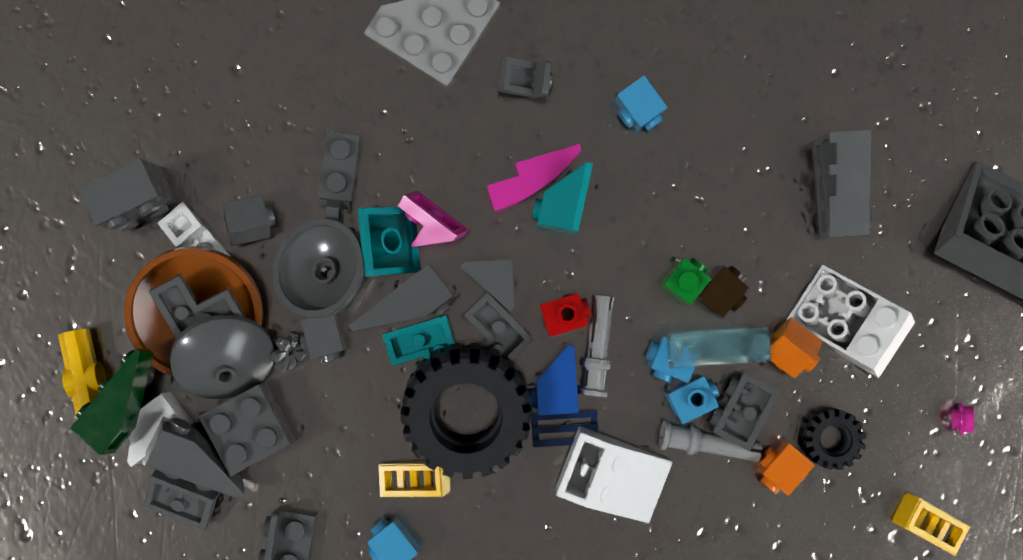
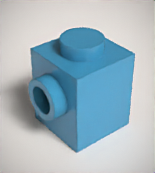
(640, 105)
(658, 357)
(692, 398)
(391, 541)

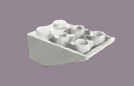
(852, 320)
(612, 476)

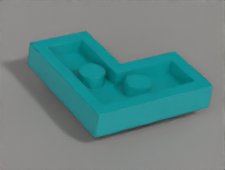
(418, 340)

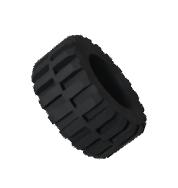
(466, 452)

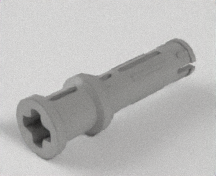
(596, 360)
(694, 440)

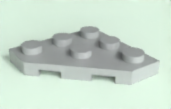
(432, 33)

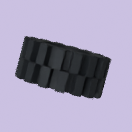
(852, 442)

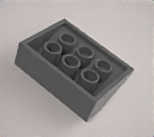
(987, 229)

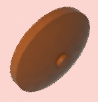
(206, 274)

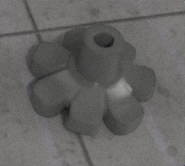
(287, 352)

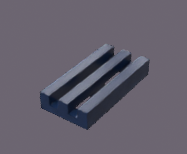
(536, 430)

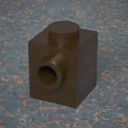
(724, 291)

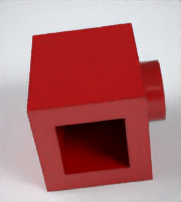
(565, 314)

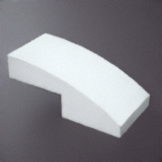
(187, 229)

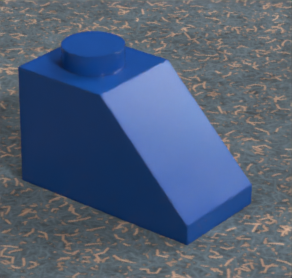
(557, 385)

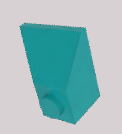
(564, 202)

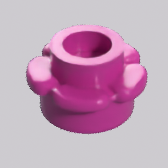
(963, 419)

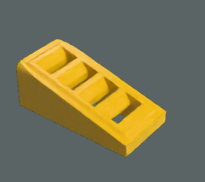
(428, 490)
(912, 513)

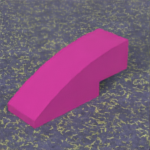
(532, 177)

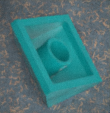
(387, 242)

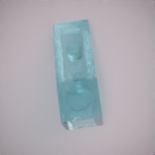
(718, 347)

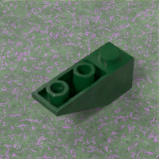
(115, 410)

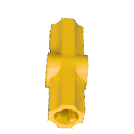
(82, 370)

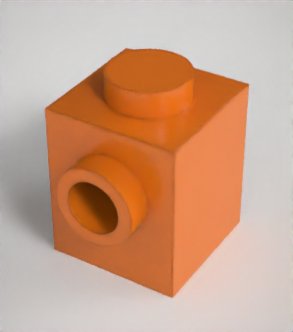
(794, 348)
(783, 468)

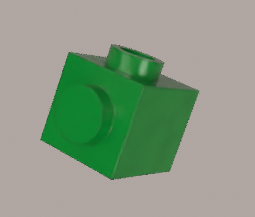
(686, 280)

